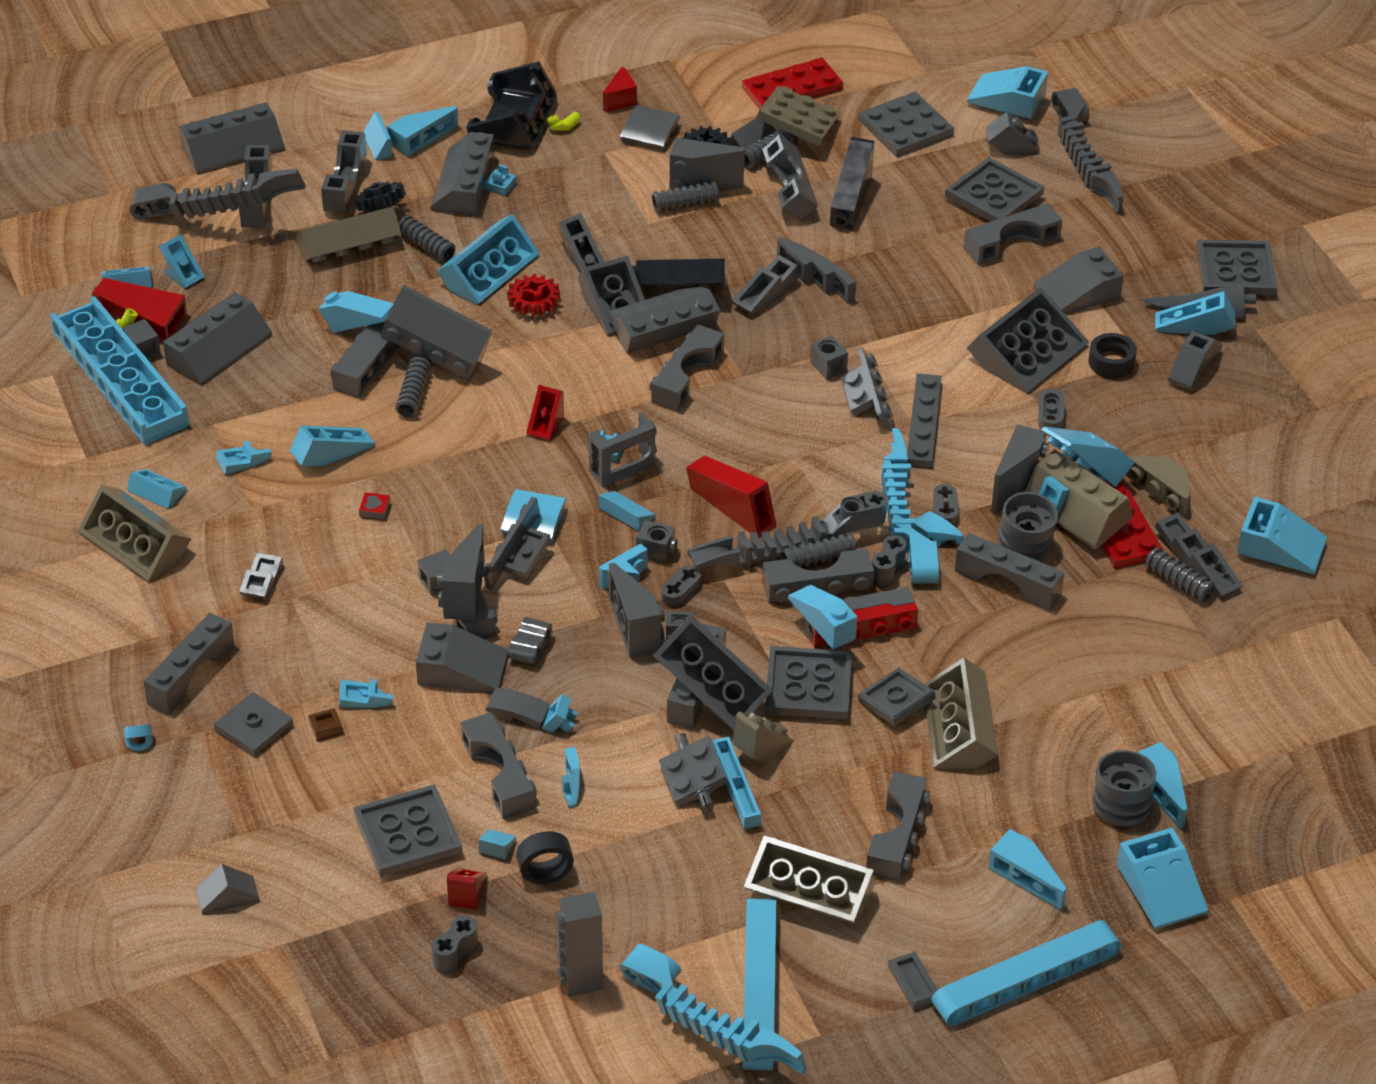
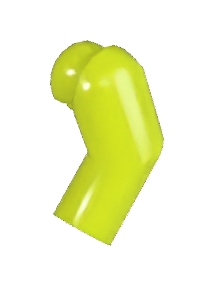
(565, 124)
(128, 318)

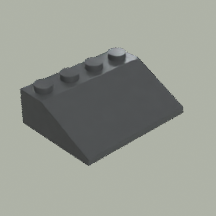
(1028, 342)

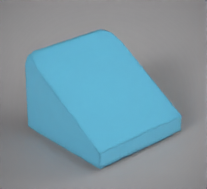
(496, 844)

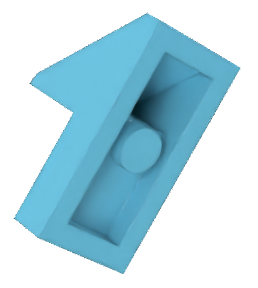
(181, 261)
(631, 561)

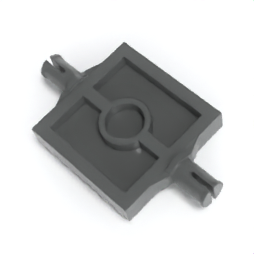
(693, 771)

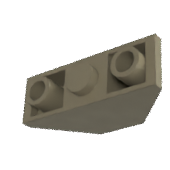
(1162, 479)
(759, 736)

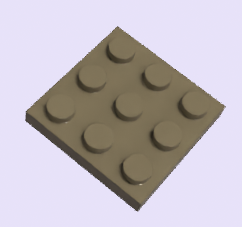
(798, 115)

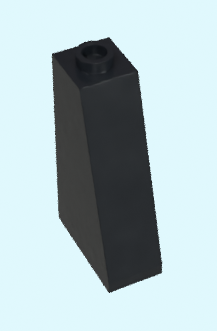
(852, 183)
(680, 272)

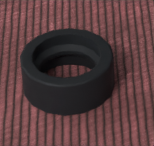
(1112, 367)
(549, 870)

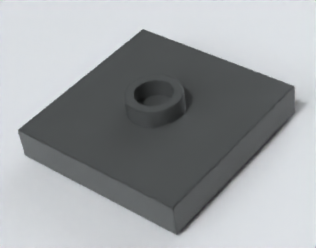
(896, 696)
(253, 724)

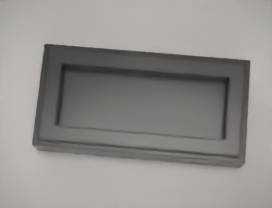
(913, 980)

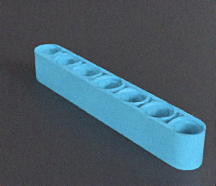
(760, 969)
(1026, 972)

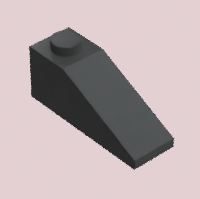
(579, 242)

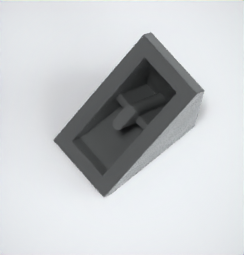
(226, 889)

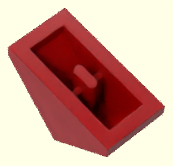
(620, 92)
(546, 412)
(465, 887)

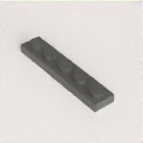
(923, 420)

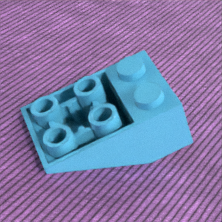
(1011, 91)
(1091, 453)
(1280, 537)
(1162, 877)

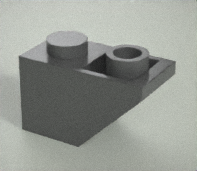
(1011, 136)

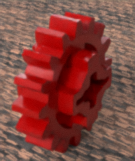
(533, 295)

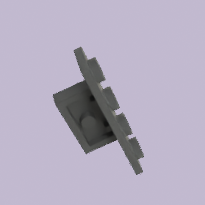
(864, 389)
(519, 549)

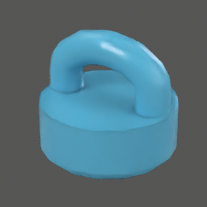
(138, 731)

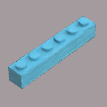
(738, 785)

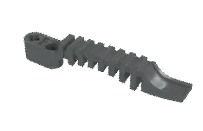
(1097, 176)
(163, 199)
(850, 515)

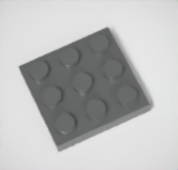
(905, 124)
(994, 190)
(1237, 265)
(808, 682)
(407, 830)

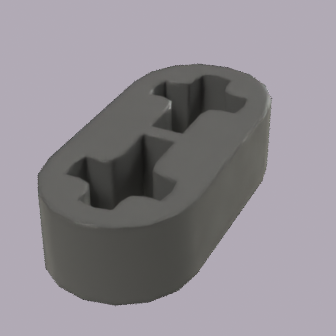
(949, 505)
(678, 583)

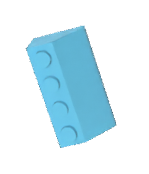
(488, 261)

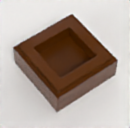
(325, 724)

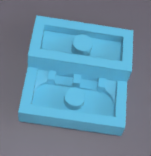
(550, 509)

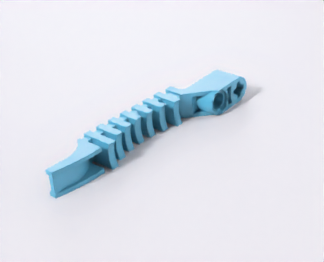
(921, 550)
(658, 974)

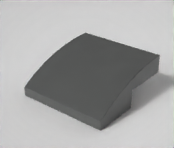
(649, 127)

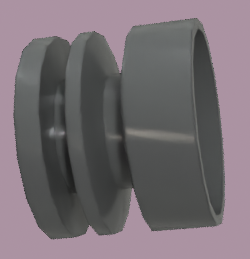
(1028, 524)
(1124, 788)

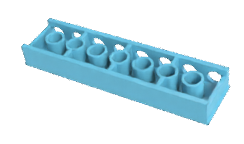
(120, 371)

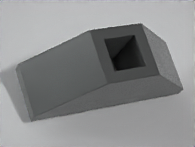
(1193, 359)

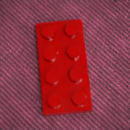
(806, 79)
(1134, 540)

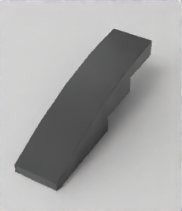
(818, 269)
(1196, 553)

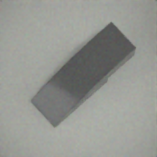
(767, 285)

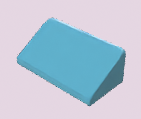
(378, 138)
(137, 275)
(155, 487)
(624, 509)

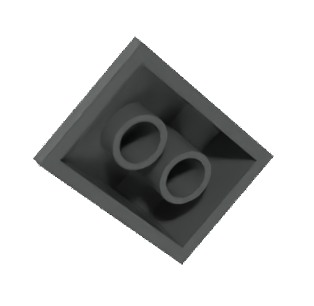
(702, 162)
(1083, 281)
(608, 288)
(1022, 454)
(463, 578)
(635, 613)
(459, 660)

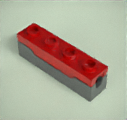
(877, 615)

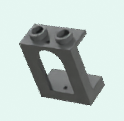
(601, 451)

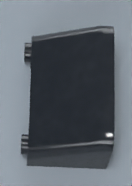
(520, 107)

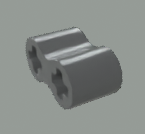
(889, 560)
(530, 641)
(454, 944)

